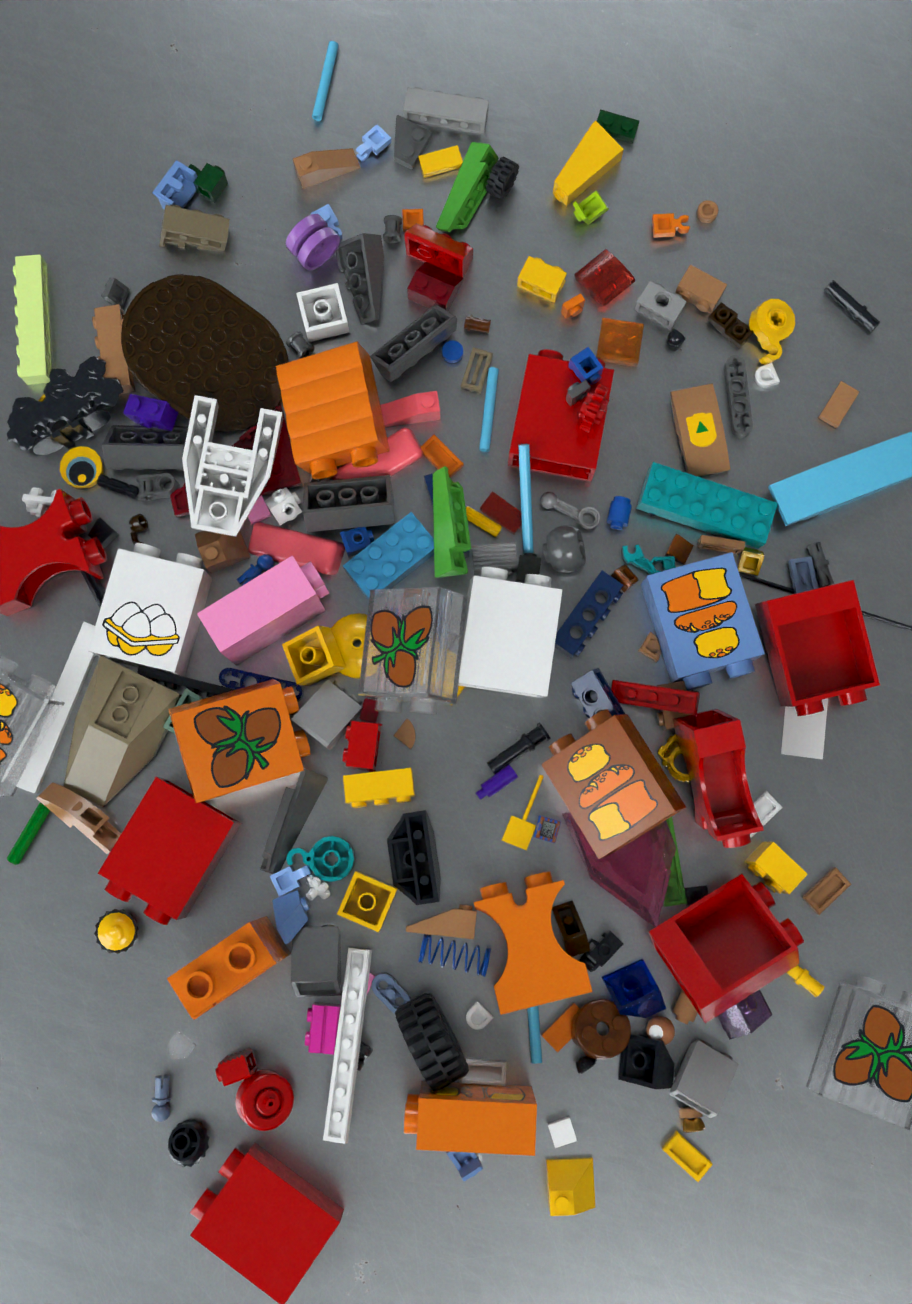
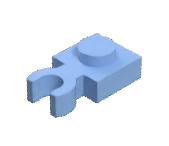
(329, 216)

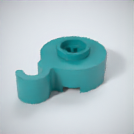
(317, 858)

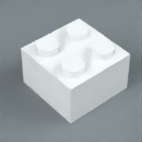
(323, 312)

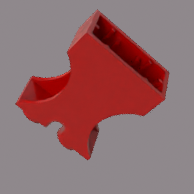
(45, 549)
(716, 767)

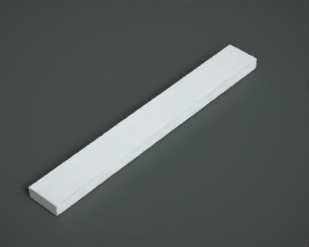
(68, 692)
(347, 1046)

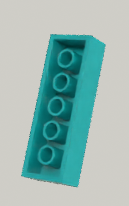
(706, 505)

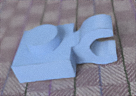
(373, 140)
(287, 879)

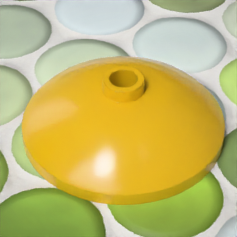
(345, 633)

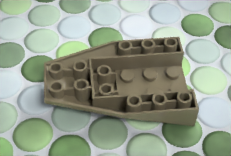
(116, 731)

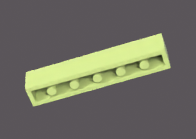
(33, 319)

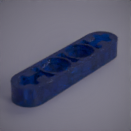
(259, 678)

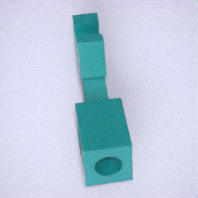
(638, 560)

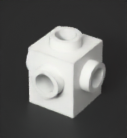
(284, 505)

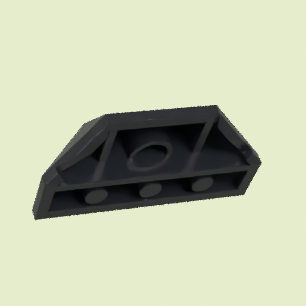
(415, 858)

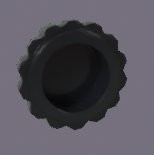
(585, 1064)

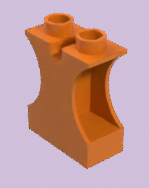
(536, 963)

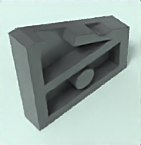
(409, 142)

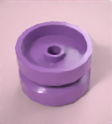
(312, 241)

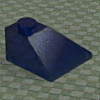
(634, 990)

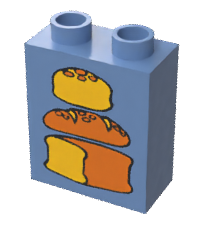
(702, 621)

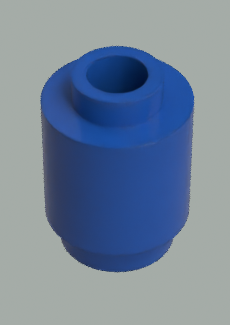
(619, 512)

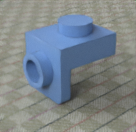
(466, 1163)

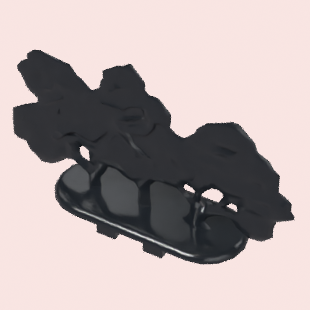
(64, 401)

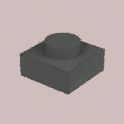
(577, 392)

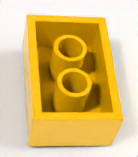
(379, 787)

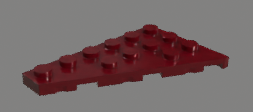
(283, 472)

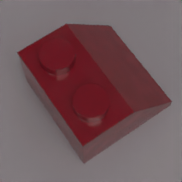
(434, 286)

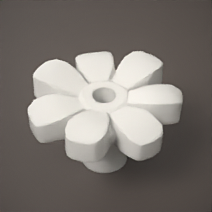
(317, 888)

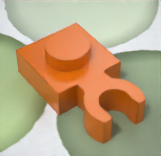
(665, 225)

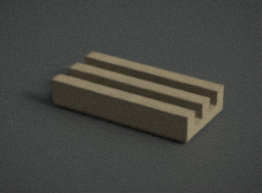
(472, 387)

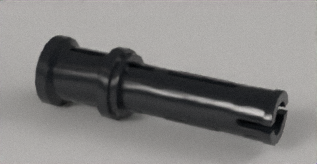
(526, 743)

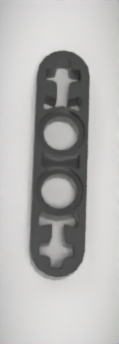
(738, 396)

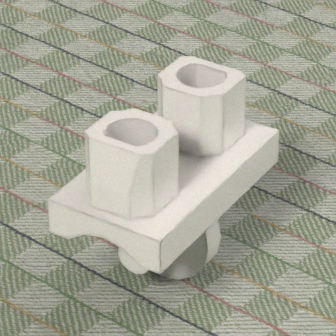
(36, 501)

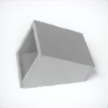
(328, 713)

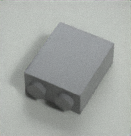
(704, 1078)

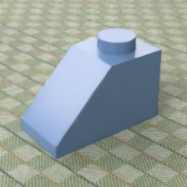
(290, 914)

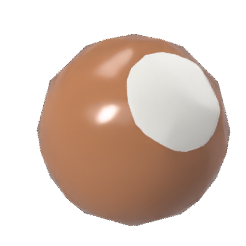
(660, 1029)

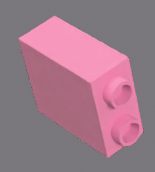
(264, 609)

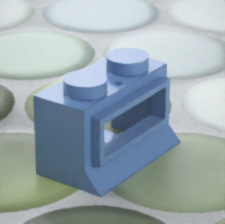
(176, 186)

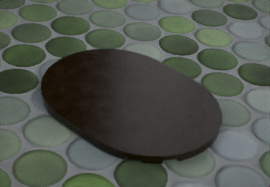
(203, 341)

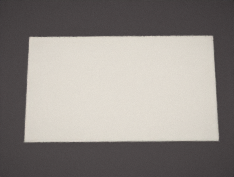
(804, 734)

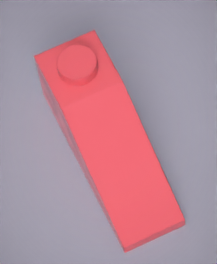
(411, 409)

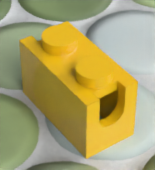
(541, 279)

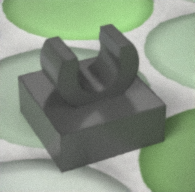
(115, 292)

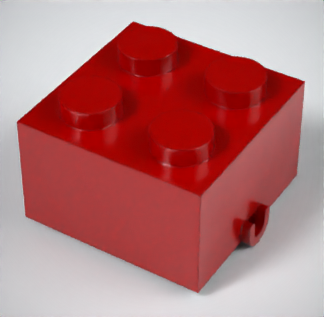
(362, 746)

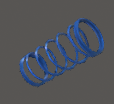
(483, 970)

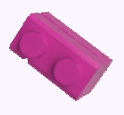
(323, 1028)

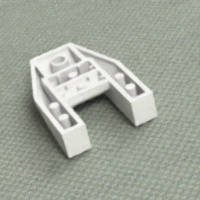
(223, 478)

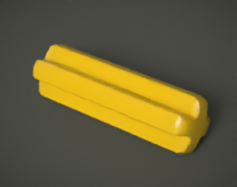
(483, 522)

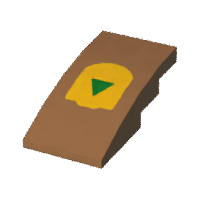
(700, 430)

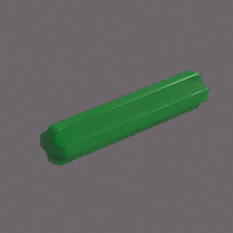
(28, 834)

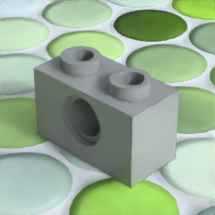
(662, 315)

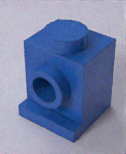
(586, 360)
(353, 547)

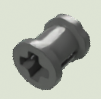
(392, 228)
(300, 345)

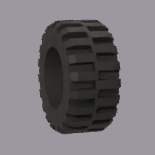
(431, 1041)

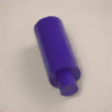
(497, 782)

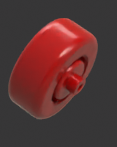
(264, 1100)

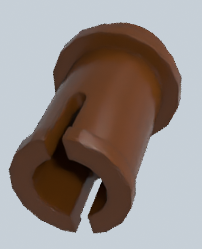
(477, 324)

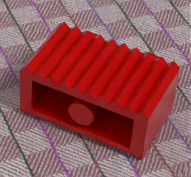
(236, 1067)

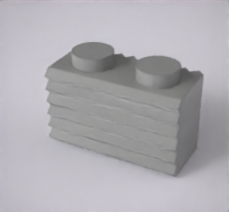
(496, 556)

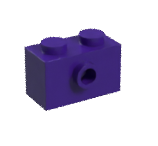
(150, 412)

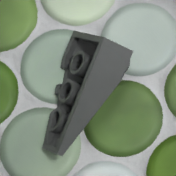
(362, 264)

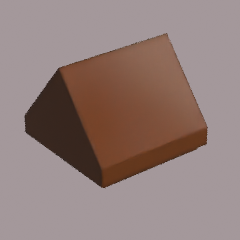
(625, 577)

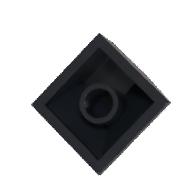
(646, 1063)

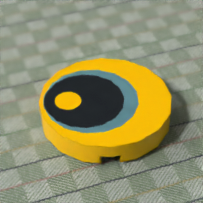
(81, 467)

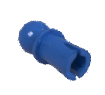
(264, 563)

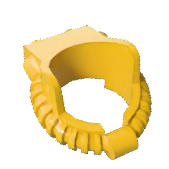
(668, 755)

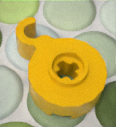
(772, 323)

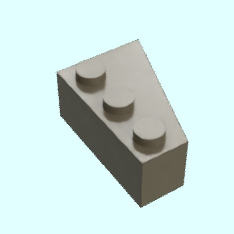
(193, 228)

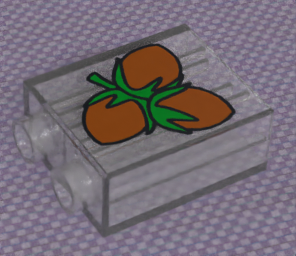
(413, 648)
(867, 1053)

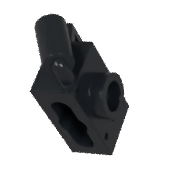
(601, 951)

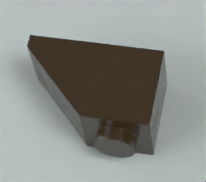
(571, 929)

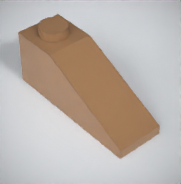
(324, 165)
(452, 923)

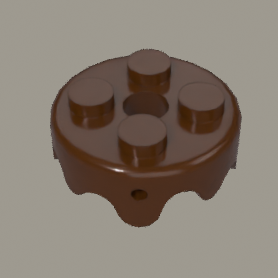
(589, 1040)

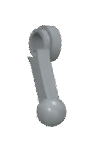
(549, 501)

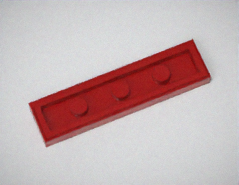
(656, 697)

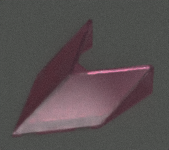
(634, 873)

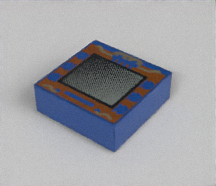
(547, 829)

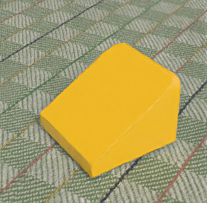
(750, 561)

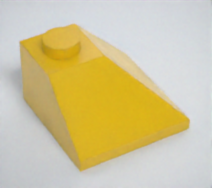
(570, 1186)

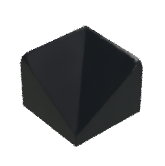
(103, 532)

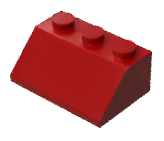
(438, 249)

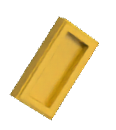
(440, 161)
(687, 1156)

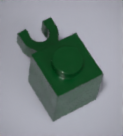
(209, 181)

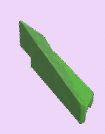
(450, 526)

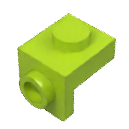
(590, 208)

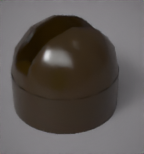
(138, 523)

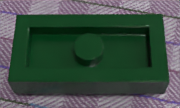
(618, 125)

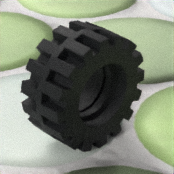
(502, 177)

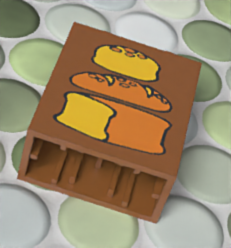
(611, 783)

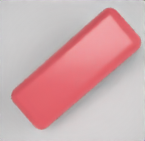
(403, 452)
(284, 543)

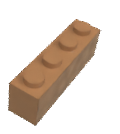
(109, 343)

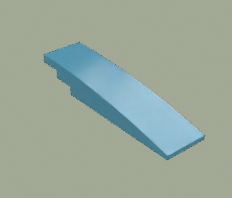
(843, 480)

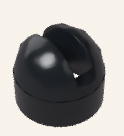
(675, 338)

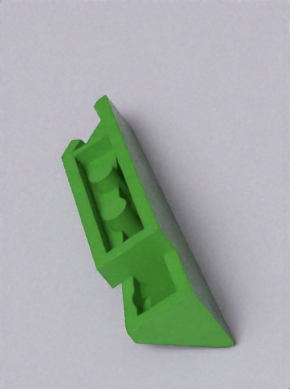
(468, 187)

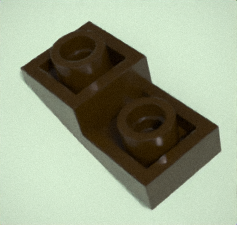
(728, 324)

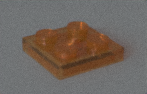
(620, 342)

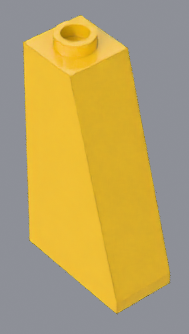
(587, 164)

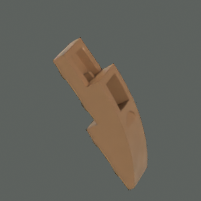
(82, 814)

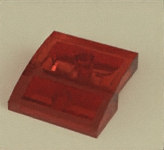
(604, 277)

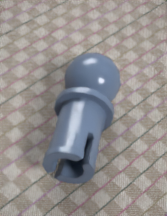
(161, 1110)

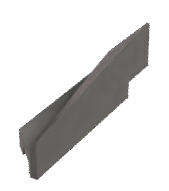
(290, 819)

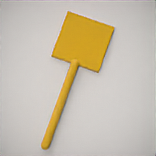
(519, 830)

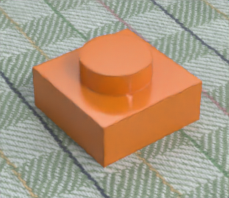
(573, 306)

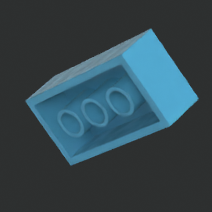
(391, 556)

